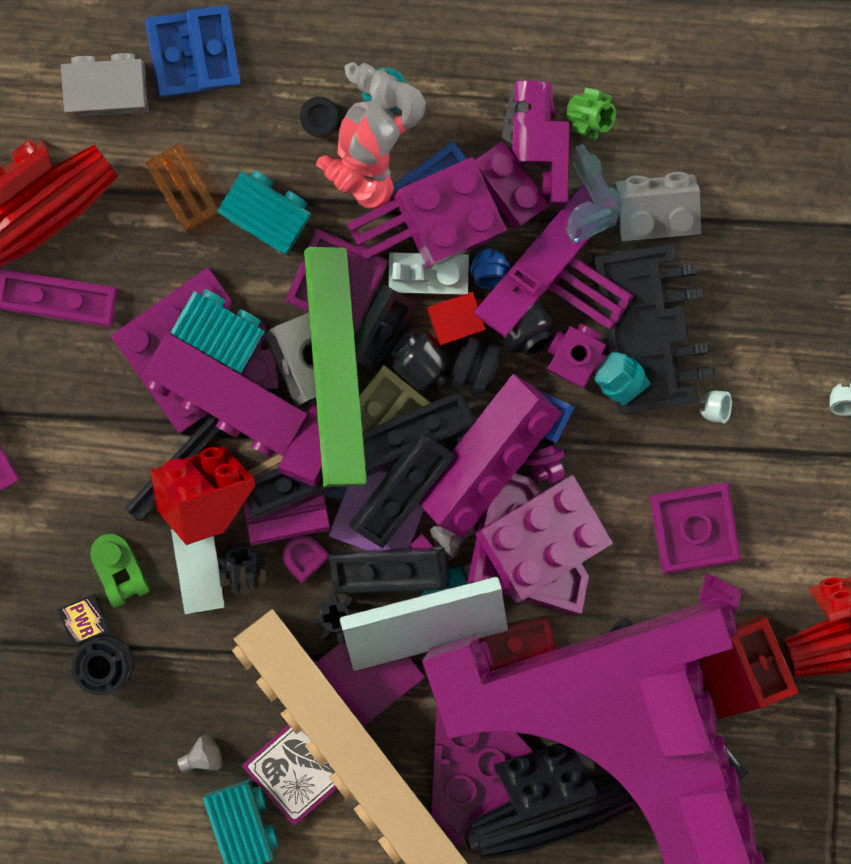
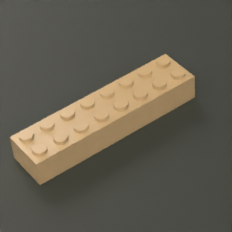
(343, 743)

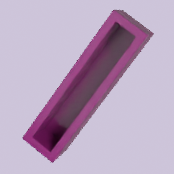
(224, 394)
(490, 455)

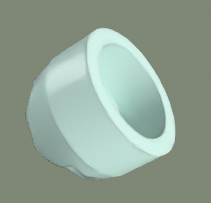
(841, 400)
(717, 406)

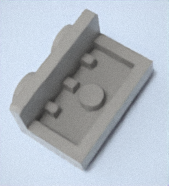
(659, 206)

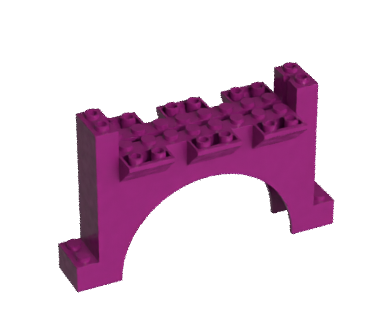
(629, 706)

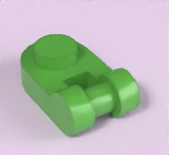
(110, 555)

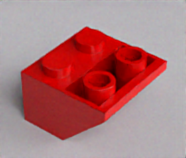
(201, 493)
(749, 673)

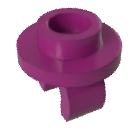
(546, 462)

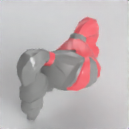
(370, 134)

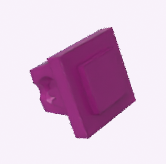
(714, 587)

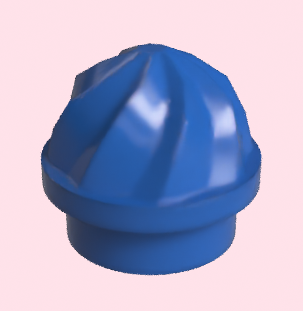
(489, 268)

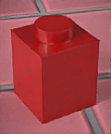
(456, 319)

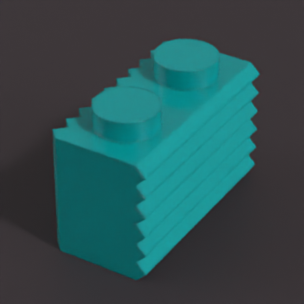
(264, 212)
(218, 331)
(240, 824)

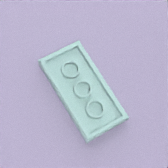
(424, 623)

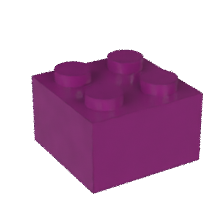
(450, 212)

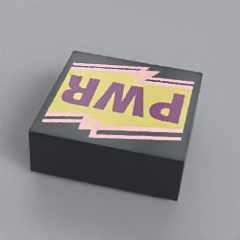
(83, 619)

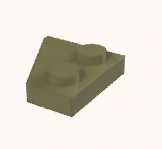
(386, 399)

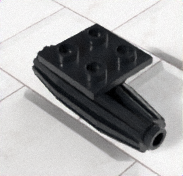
(547, 804)

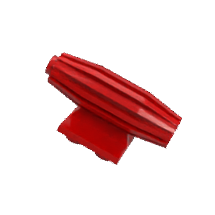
(45, 198)
(827, 645)

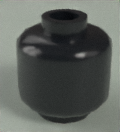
(531, 332)
(421, 360)

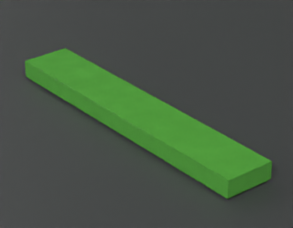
(335, 367)

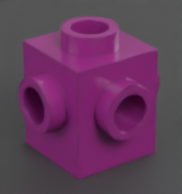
(562, 362)

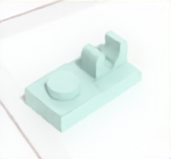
(410, 275)

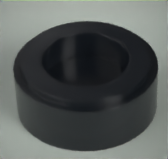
(319, 117)

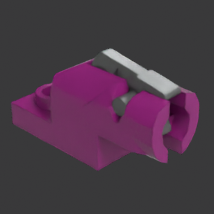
(537, 138)

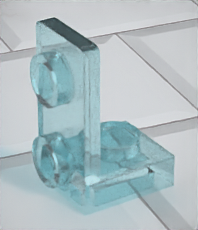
(588, 217)

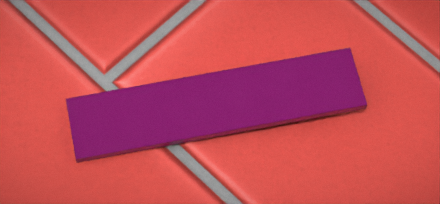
(533, 271)

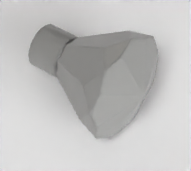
(448, 540)
(203, 755)

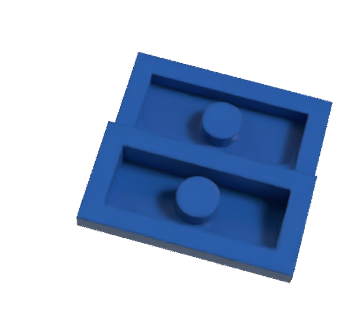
(192, 51)

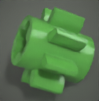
(591, 113)

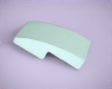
(198, 575)

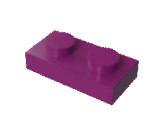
(510, 186)

